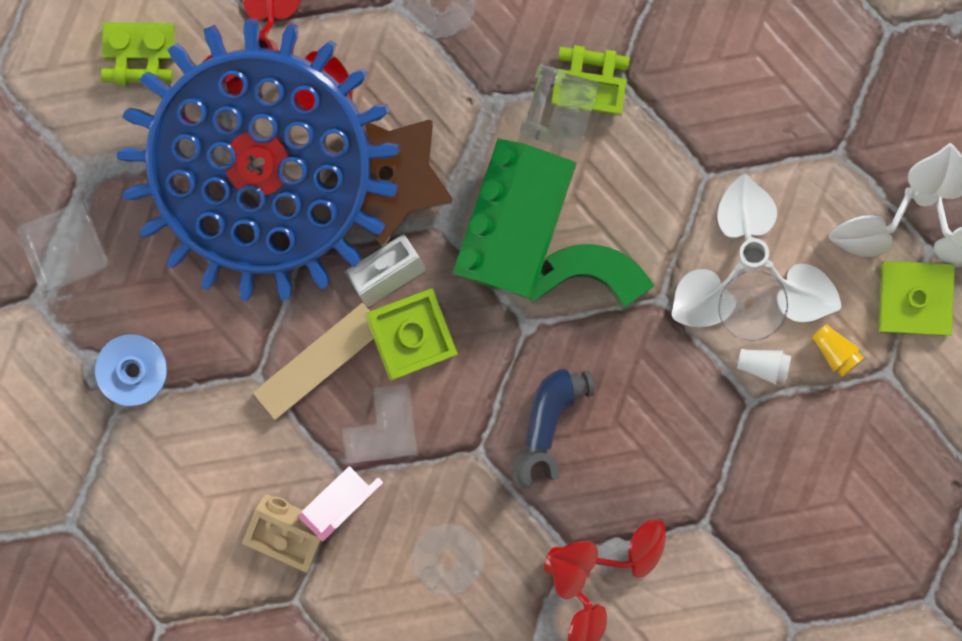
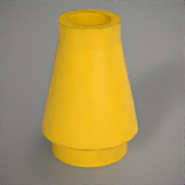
(837, 350)

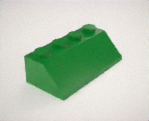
(514, 218)

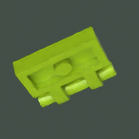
(136, 42)
(611, 89)

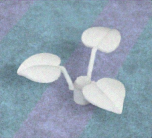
(930, 181)
(747, 212)

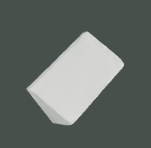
(385, 270)

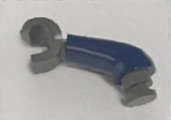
(550, 401)

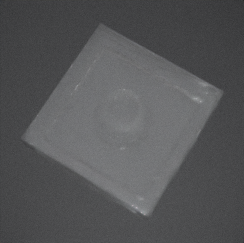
(62, 247)

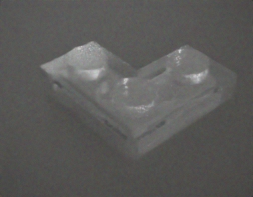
(392, 434)

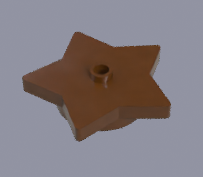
(417, 181)

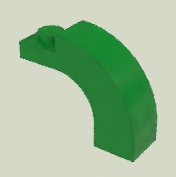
(608, 266)

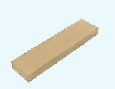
(315, 363)

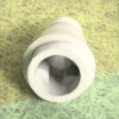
(765, 364)

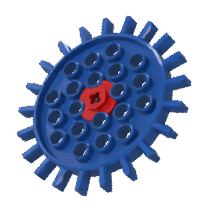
(207, 89)

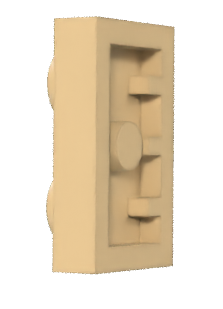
(281, 533)

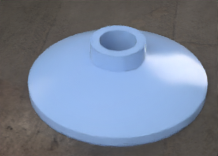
(113, 365)

